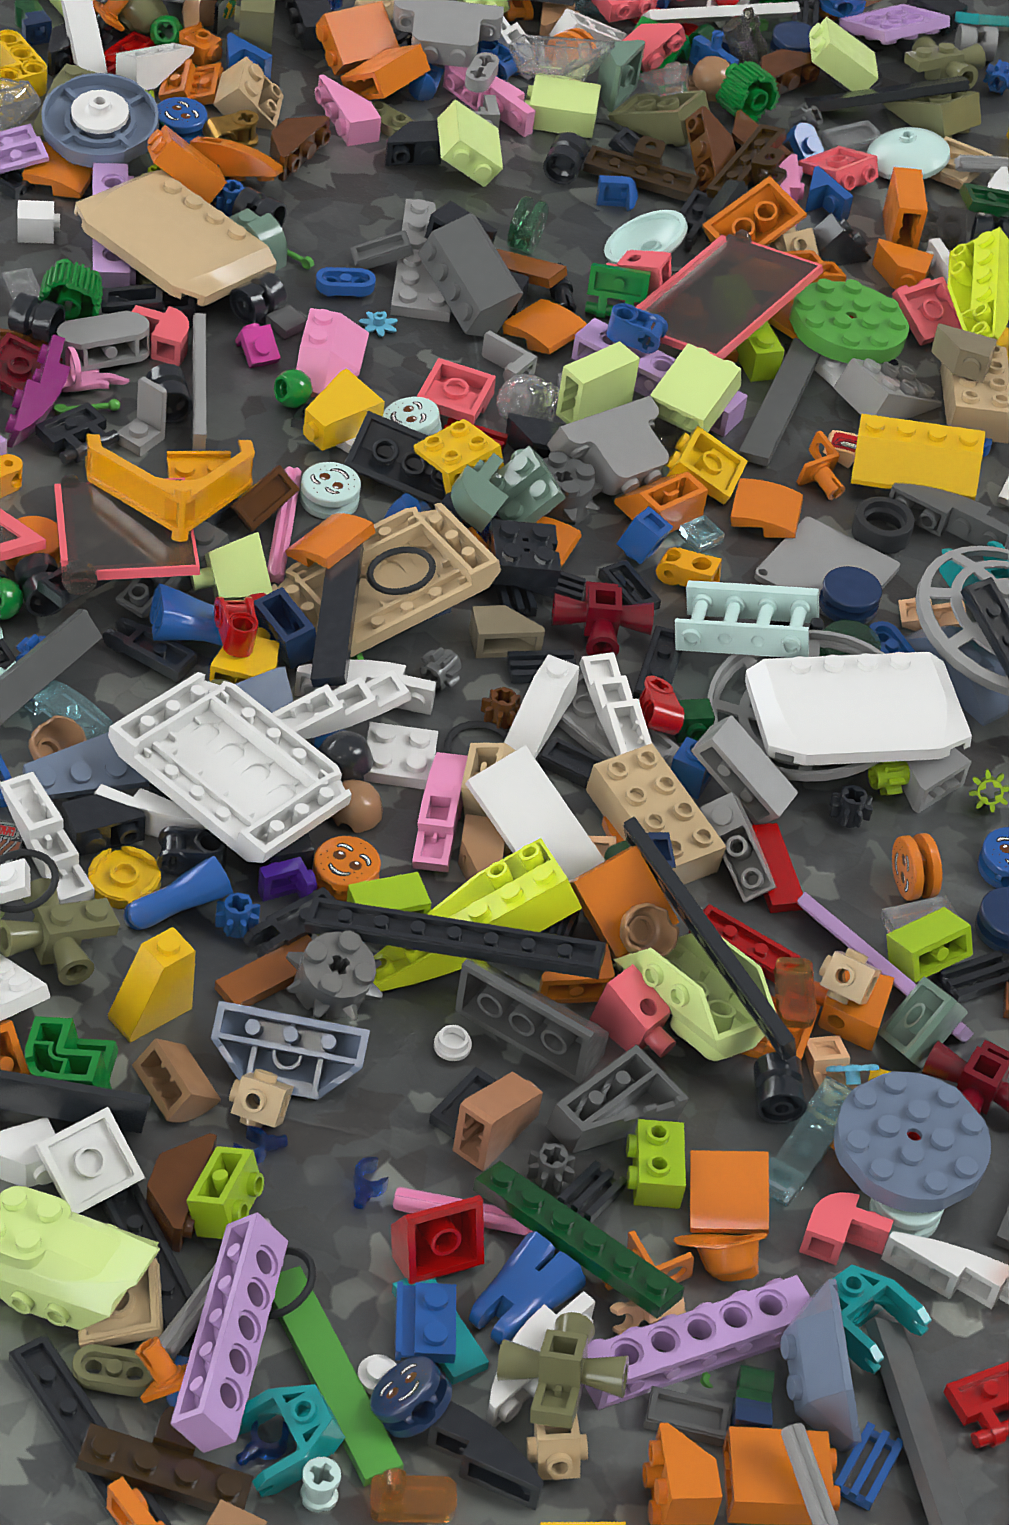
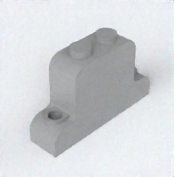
(448, 28)
(617, 445)

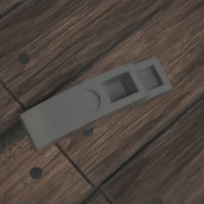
(946, 511)
(139, 593)

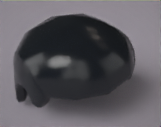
(349, 752)

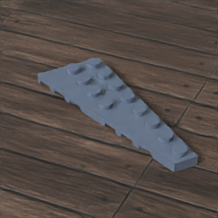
(96, 762)

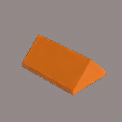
(762, 212)

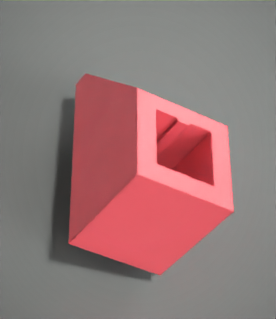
(659, 42)

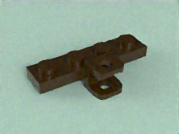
(754, 160)
(644, 168)
(163, 1466)

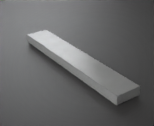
(199, 382)

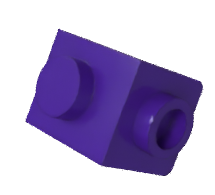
(285, 879)

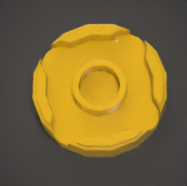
(124, 875)

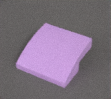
(20, 148)

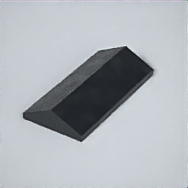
(387, 455)
(70, 1100)

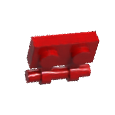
(980, 1399)

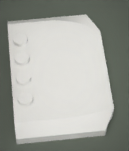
(857, 708)
(231, 766)

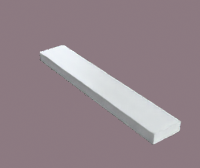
(721, 13)

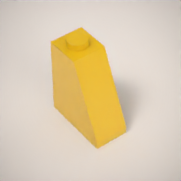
(340, 411)
(156, 986)

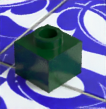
(697, 719)

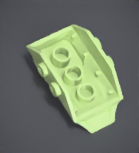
(699, 997)
(64, 1261)

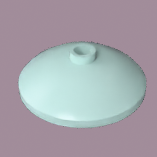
(910, 149)
(649, 232)

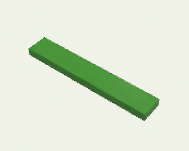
(336, 1379)

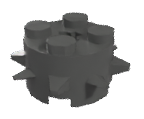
(577, 484)
(334, 975)

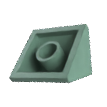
(620, 72)
(922, 1020)

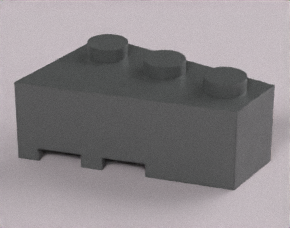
(613, 1102)

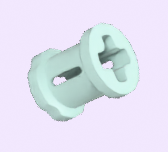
(320, 1484)

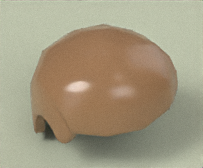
(709, 74)
(54, 736)
(364, 807)
(648, 927)

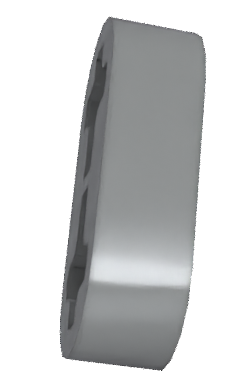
(481, 72)

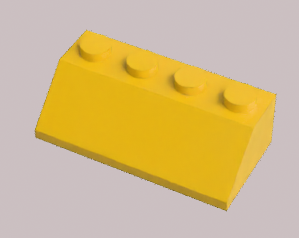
(918, 455)

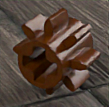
(501, 707)

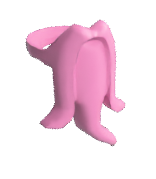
(89, 379)

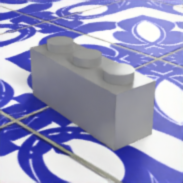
(744, 770)

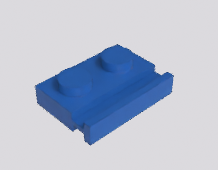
(426, 1321)

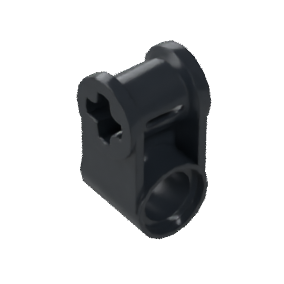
(191, 848)

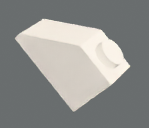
(18, 1156)

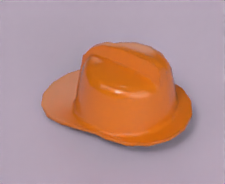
(726, 1256)

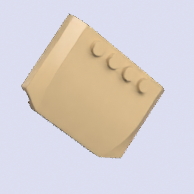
(174, 237)
(461, 572)

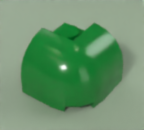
(59, 1054)

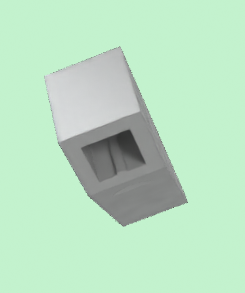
(742, 849)

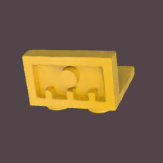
(455, 449)

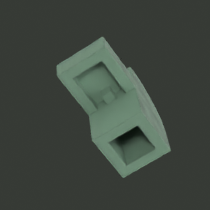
(267, 230)
(475, 496)

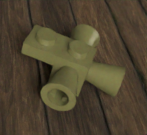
(945, 60)
(59, 932)
(562, 1370)

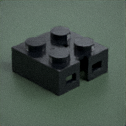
(525, 553)

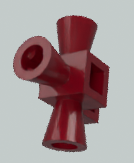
(602, 616)
(980, 1079)

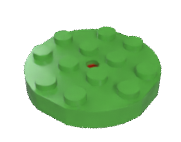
(849, 321)

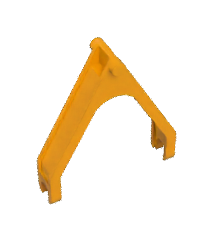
(172, 503)

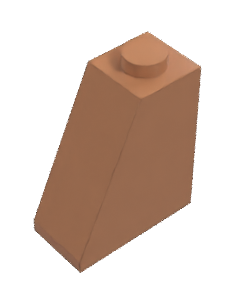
(495, 1118)

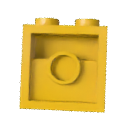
(709, 462)

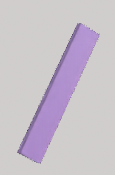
(874, 959)

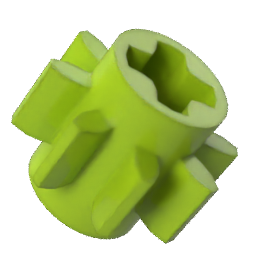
(889, 777)
(981, 785)

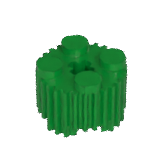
(748, 89)
(74, 288)

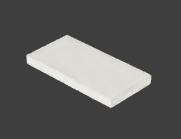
(528, 807)

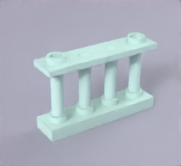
(747, 601)

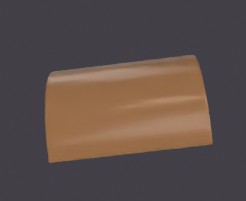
(175, 1081)

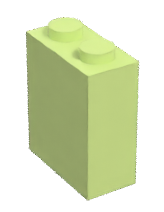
(842, 56)
(564, 105)
(469, 143)
(597, 383)
(696, 389)

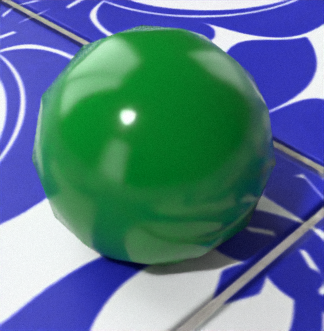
(165, 30)
(293, 388)
(10, 598)

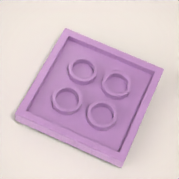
(894, 23)

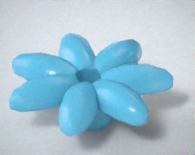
(378, 322)

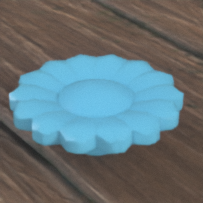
(852, 1072)

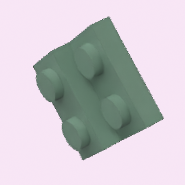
(529, 487)

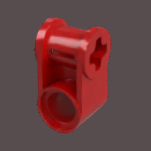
(236, 625)
(661, 706)

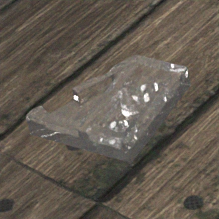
(667, 80)

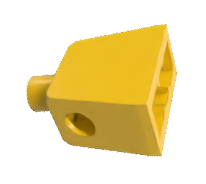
(238, 669)

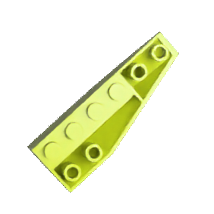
(981, 283)
(516, 892)

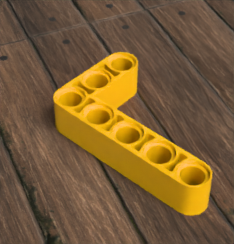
(21, 61)

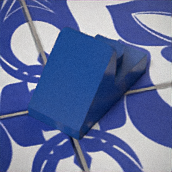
(239, 48)
(828, 194)

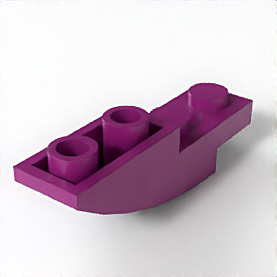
(38, 394)

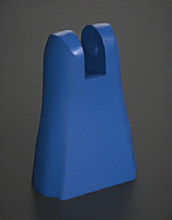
(182, 617)
(194, 888)
(524, 1285)

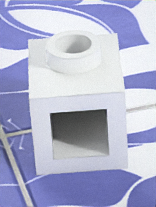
(37, 221)

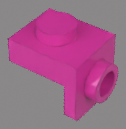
(258, 345)

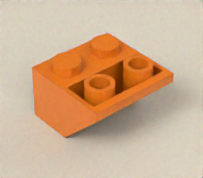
(673, 497)
(681, 1480)

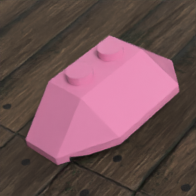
(330, 345)

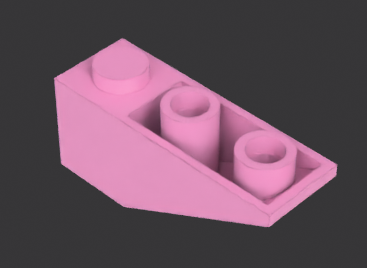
(350, 113)

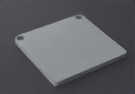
(815, 552)

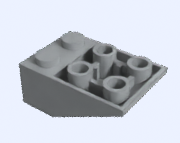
(885, 390)

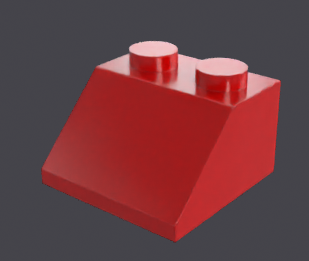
(439, 1240)

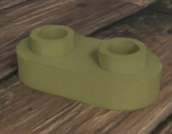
(390, 118)
(115, 1368)

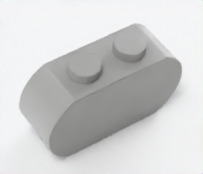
(107, 339)

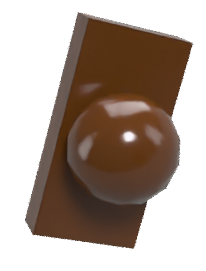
(264, 498)

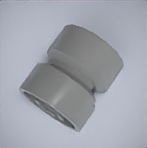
(985, 36)

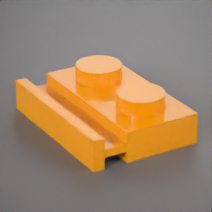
(194, 464)

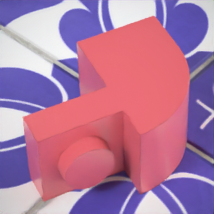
(167, 334)
(839, 1220)

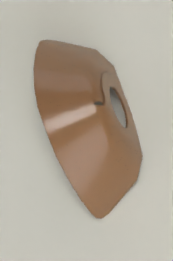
(198, 11)

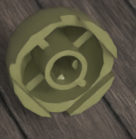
(140, 14)

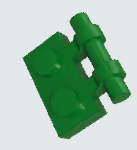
(615, 283)

